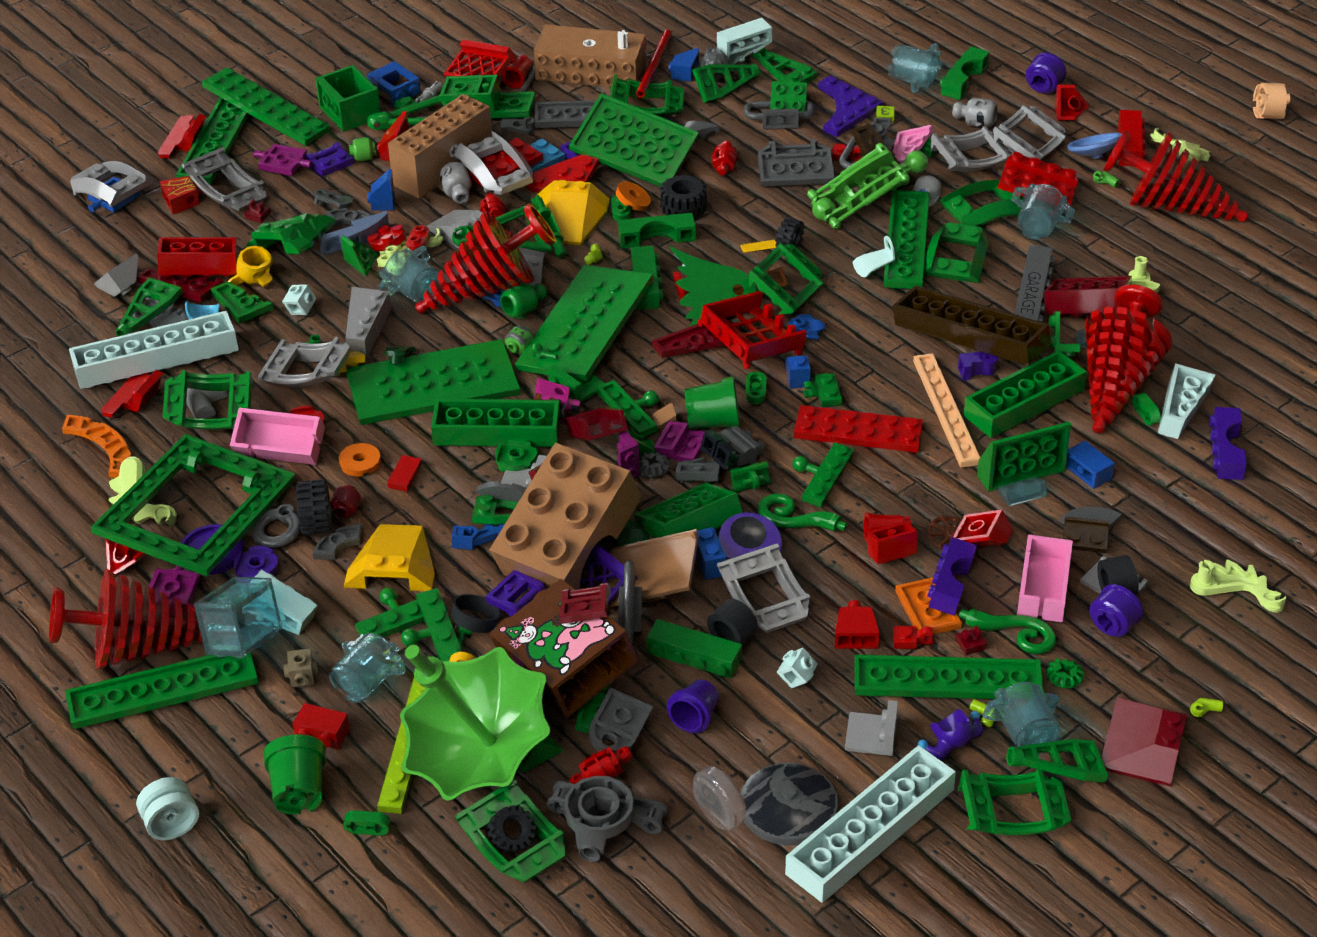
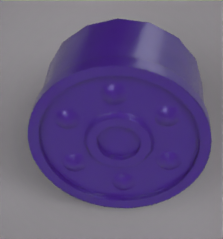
(1046, 73)
(1116, 610)

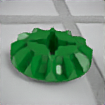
(1062, 679)

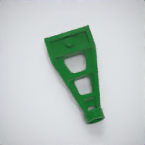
(801, 74)
(707, 84)
(153, 289)
(486, 509)
(1085, 752)

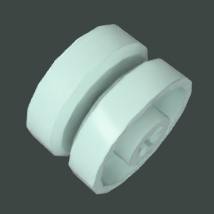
(167, 808)

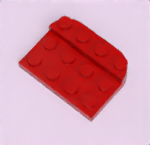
(1023, 171)

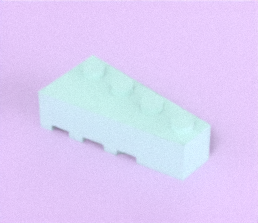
(1183, 398)

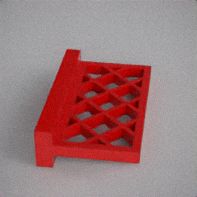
(484, 52)

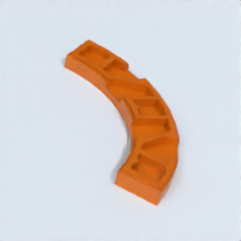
(103, 435)

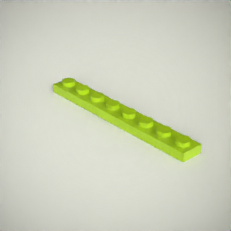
(397, 781)

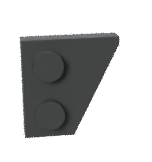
(698, 470)

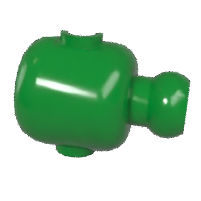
(522, 299)

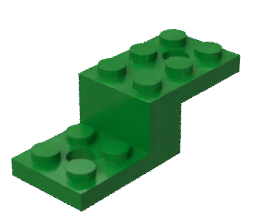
(487, 90)

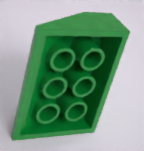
(1025, 456)
(694, 509)

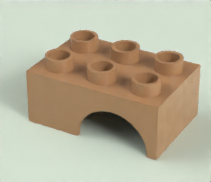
(564, 516)

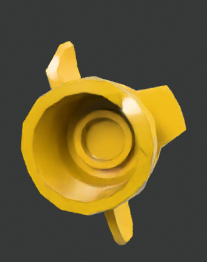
(253, 267)

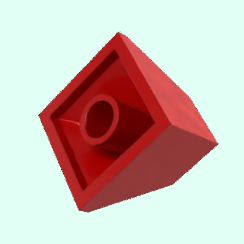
(397, 128)
(984, 528)

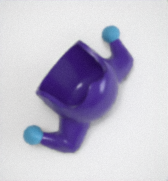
(953, 733)

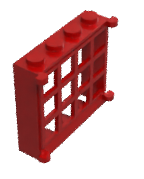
(715, 315)

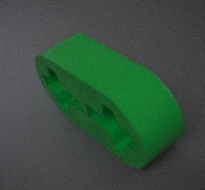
(1146, 409)
(366, 823)

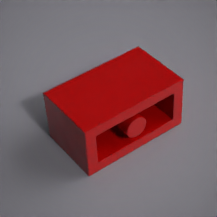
(892, 542)
(323, 724)

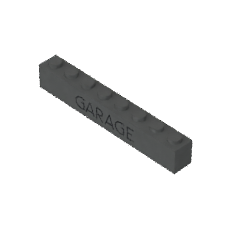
(1034, 282)

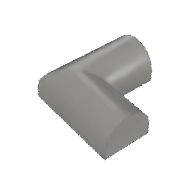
(200, 402)

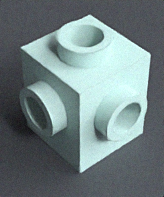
(299, 299)
(797, 667)

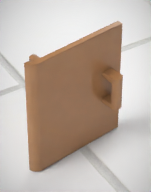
(660, 564)

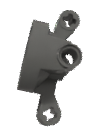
(603, 809)

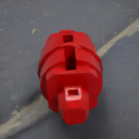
(724, 157)
(493, 205)
(603, 764)

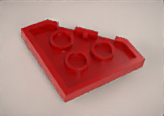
(574, 169)

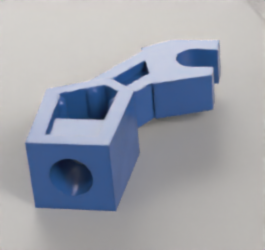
(468, 536)

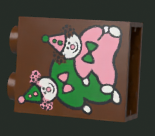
(573, 656)

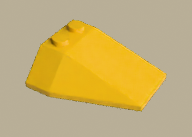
(575, 207)
(394, 553)

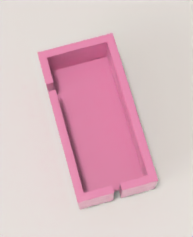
(277, 436)
(1045, 578)

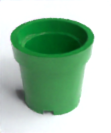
(713, 405)
(295, 772)

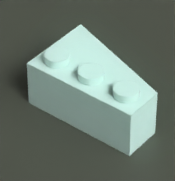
(744, 39)
(293, 608)

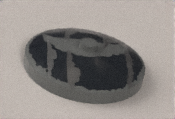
(788, 802)

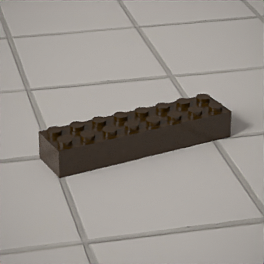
(972, 325)

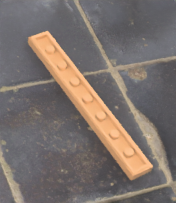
(947, 410)

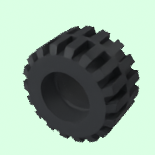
(683, 195)
(314, 507)

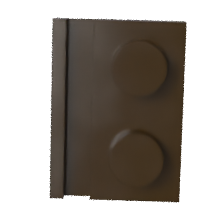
(1086, 534)

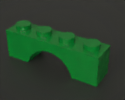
(956, 81)
(676, 226)

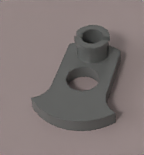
(526, 128)
(332, 198)

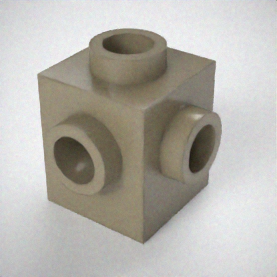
(301, 672)

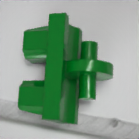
(750, 476)

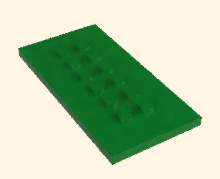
(586, 320)
(410, 388)

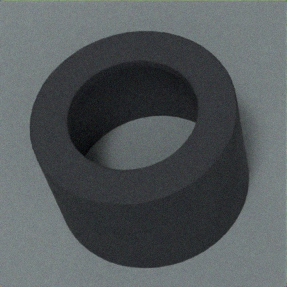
(1118, 571)
(733, 621)

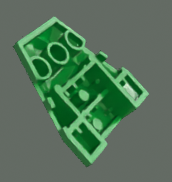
(294, 232)

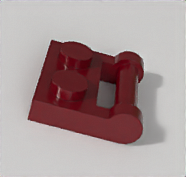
(584, 603)

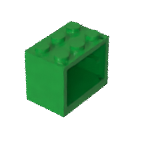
(347, 97)

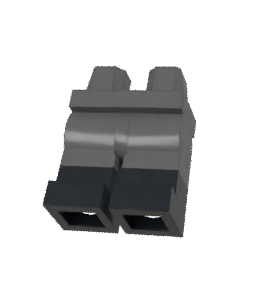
(732, 445)

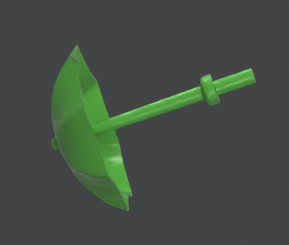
(472, 721)

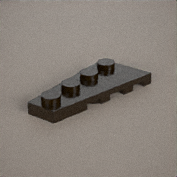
(867, 140)

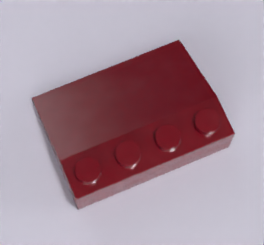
(1083, 294)

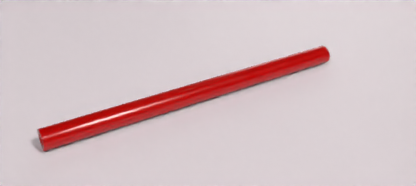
(653, 64)

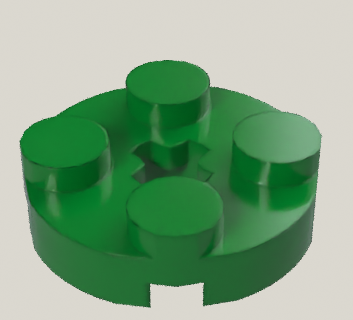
(506, 457)

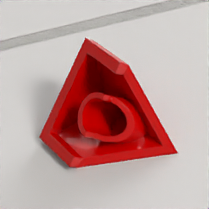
(1069, 103)
(120, 556)

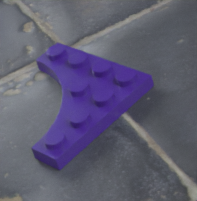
(850, 103)

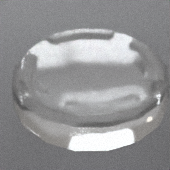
(719, 798)

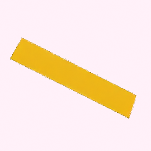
(758, 246)

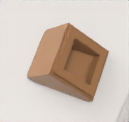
(664, 415)

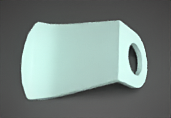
(869, 262)

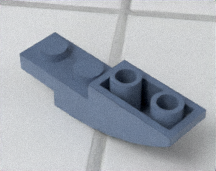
(359, 231)

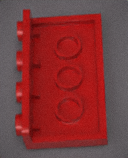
(502, 164)

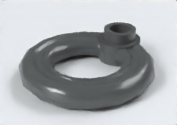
(285, 514)

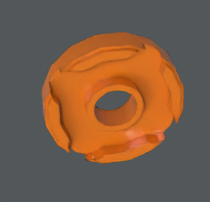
(633, 195)
(357, 451)

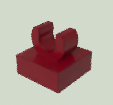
(257, 212)
(971, 641)

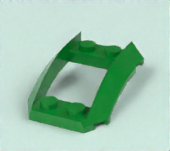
(673, 95)
(966, 215)
(952, 268)
(774, 290)
(175, 397)
(981, 814)
(529, 863)

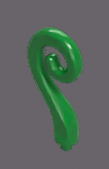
(816, 519)
(1034, 625)

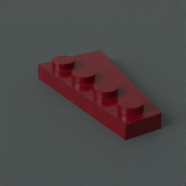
(192, 288)

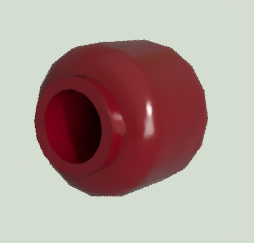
(345, 501)

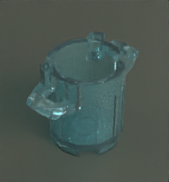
(915, 65)
(1041, 210)
(408, 273)
(365, 666)
(1025, 713)

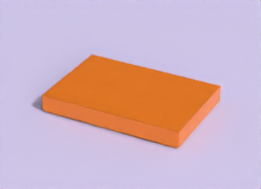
(916, 604)

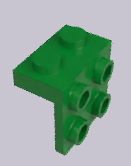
(788, 95)
(1067, 349)
(578, 389)

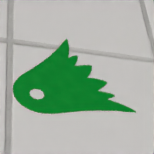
(707, 283)

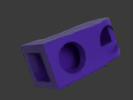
(976, 364)

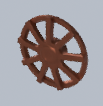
(947, 531)

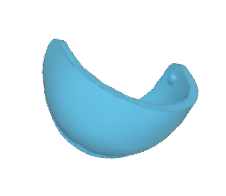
(195, 311)

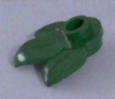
(630, 534)

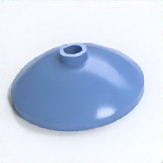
(1094, 145)

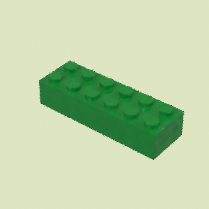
(1024, 394)
(495, 422)

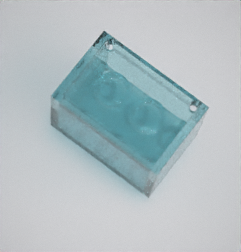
(238, 616)

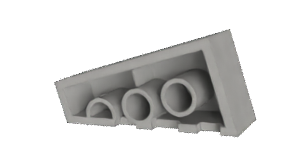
(366, 318)

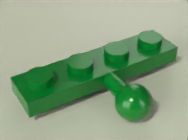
(634, 415)
(825, 475)
(394, 620)
(438, 626)

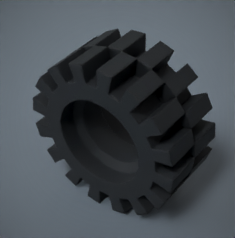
(790, 232)
(524, 822)

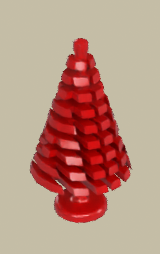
(1161, 174)
(486, 261)
(1123, 350)
(128, 620)

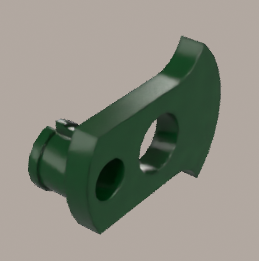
(397, 352)

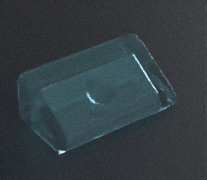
(1023, 491)

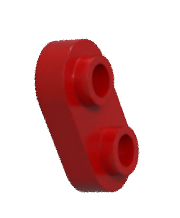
(418, 237)

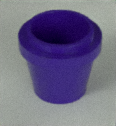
(693, 706)

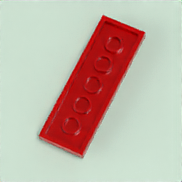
(858, 428)

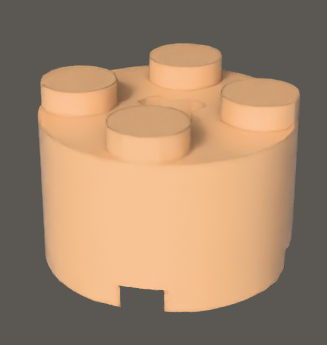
(1270, 101)

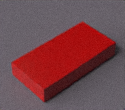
(404, 473)

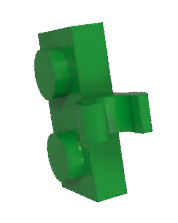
(825, 388)

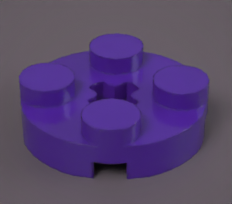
(257, 554)

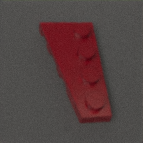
(686, 341)

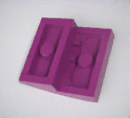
(680, 442)

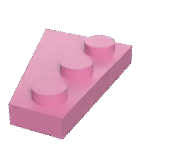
(910, 141)

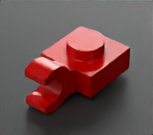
(838, 149)
(907, 637)

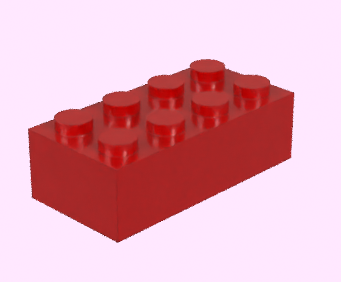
(197, 256)

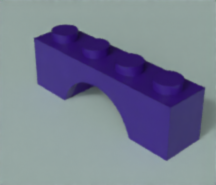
(1228, 459)
(956, 561)

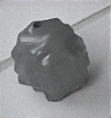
(714, 56)

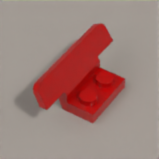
(182, 135)
(133, 393)

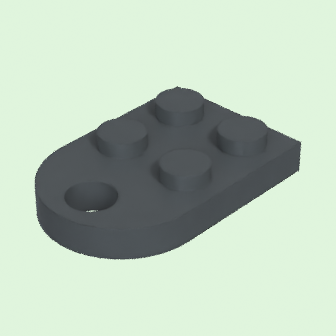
(619, 720)

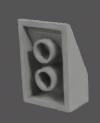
(452, 220)

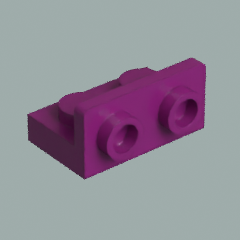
(628, 453)

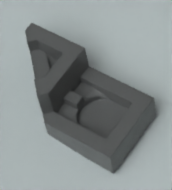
(702, 127)

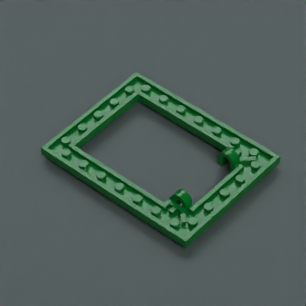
(260, 480)

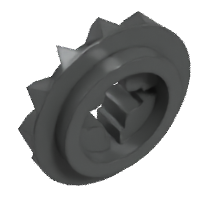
(656, 469)

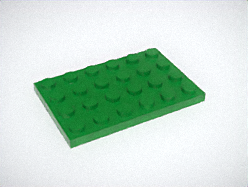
(633, 140)

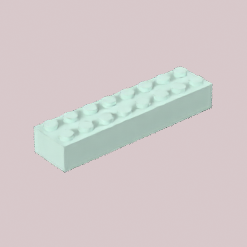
(153, 349)
(869, 823)

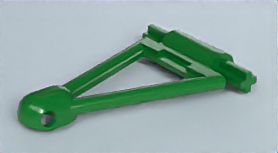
(386, 119)
(540, 245)

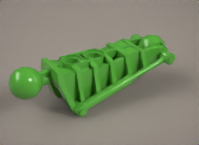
(872, 176)

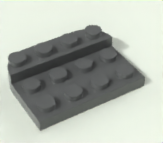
(795, 164)

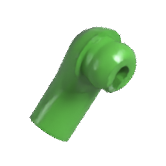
(1106, 178)

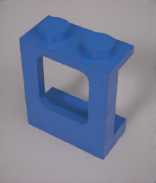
(391, 72)

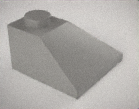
(119, 278)

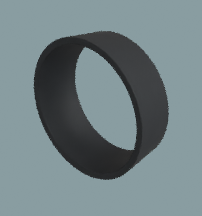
(477, 604)

